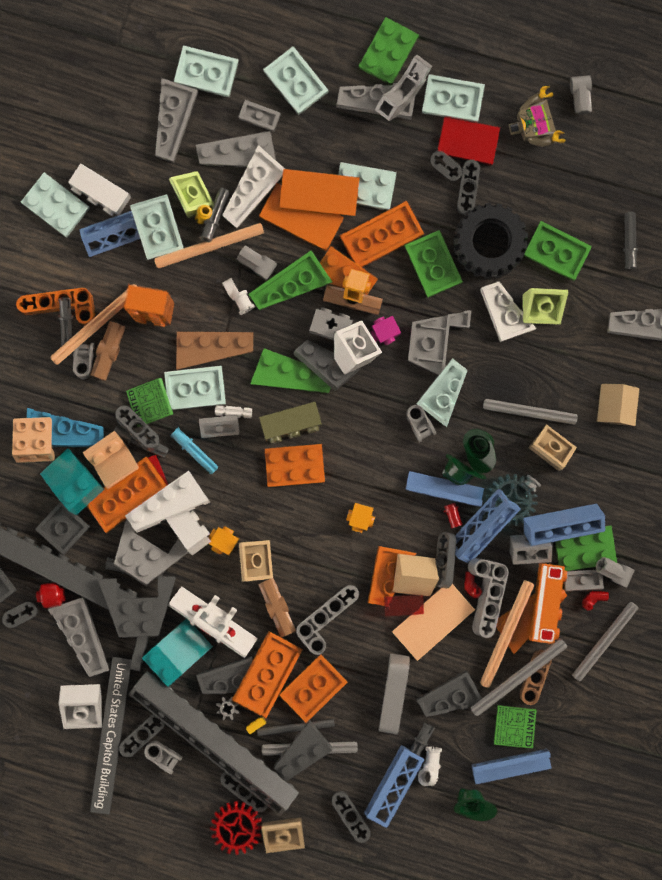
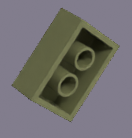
(291, 422)

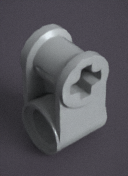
(84, 356)
(420, 424)
(163, 756)

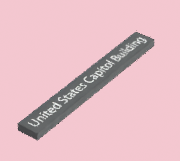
(111, 735)

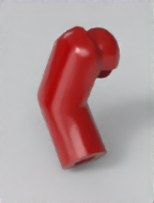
(471, 587)
(592, 597)

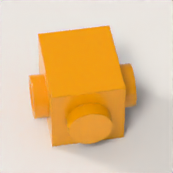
(356, 286)
(360, 517)
(223, 540)

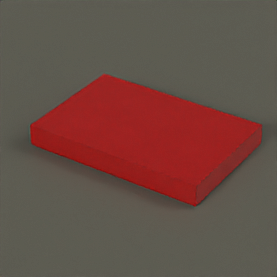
(469, 140)

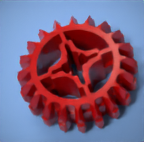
(227, 825)

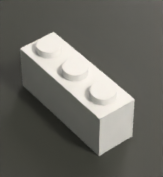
(99, 190)
(189, 531)

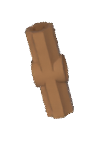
(369, 304)
(107, 351)
(277, 607)

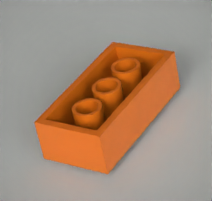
(149, 305)

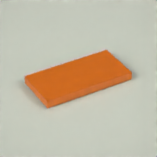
(319, 192)
(311, 226)
(382, 235)
(123, 497)
(267, 674)

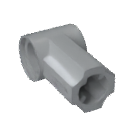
(581, 89)
(259, 264)
(617, 572)

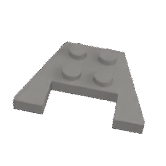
(430, 340)
(143, 559)

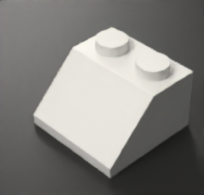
(354, 347)
(81, 706)

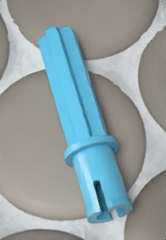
(187, 444)

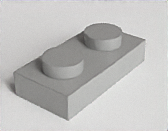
(259, 115)
(219, 426)
(583, 581)

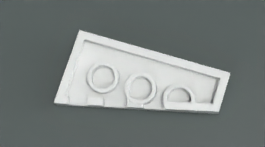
(257, 181)
(177, 497)

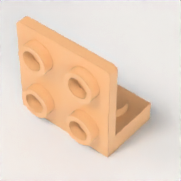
(32, 440)
(111, 459)

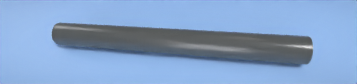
(293, 727)

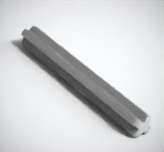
(530, 411)
(605, 641)
(337, 747)

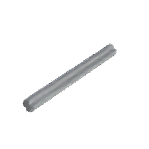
(519, 677)

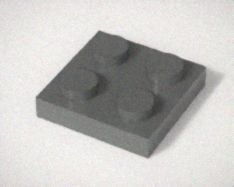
(62, 528)

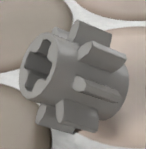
(225, 713)

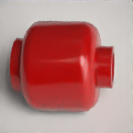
(50, 595)

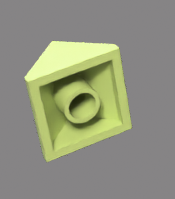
(191, 192)
(544, 305)

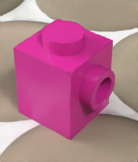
(385, 330)

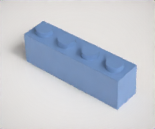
(564, 524)

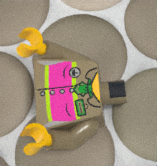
(536, 121)

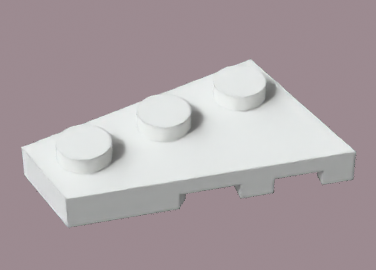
(504, 312)

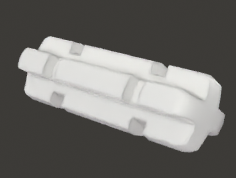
(230, 410)

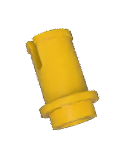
(203, 213)

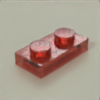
(403, 605)

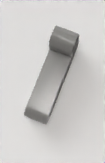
(486, 598)
(330, 615)
(394, 694)

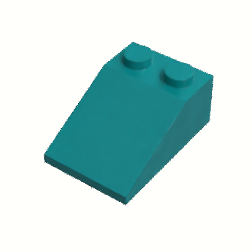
(71, 482)
(177, 652)

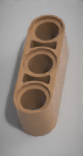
(536, 687)

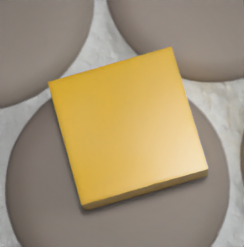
(256, 724)

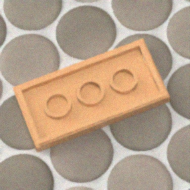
(441, 615)

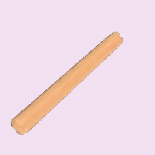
(204, 247)
(89, 329)
(506, 634)

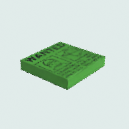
(150, 401)
(515, 726)

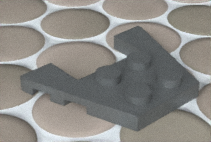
(137, 615)

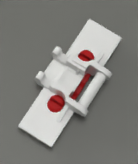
(213, 621)

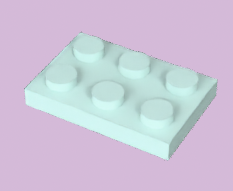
(206, 71)
(295, 80)
(453, 98)
(374, 187)
(55, 204)
(156, 226)
(195, 387)

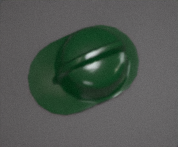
(480, 450)
(458, 472)
(473, 805)

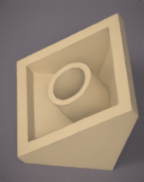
(618, 404)
(552, 448)
(255, 560)
(415, 575)
(283, 835)

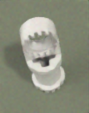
(239, 297)
(430, 766)

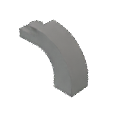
(405, 90)

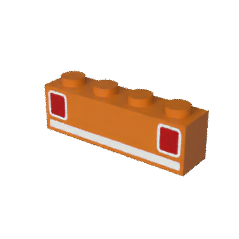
(547, 603)

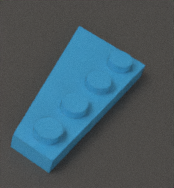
(70, 432)

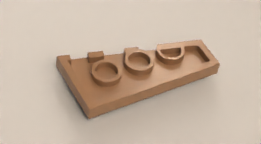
(206, 347)

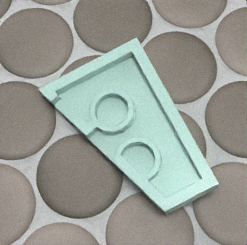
(443, 392)

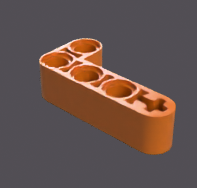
(80, 307)

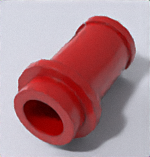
(453, 515)

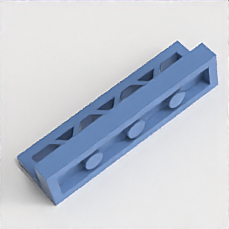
(115, 225)
(444, 489)
(485, 530)
(511, 766)
(386, 786)

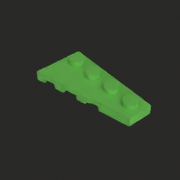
(296, 279)
(287, 373)

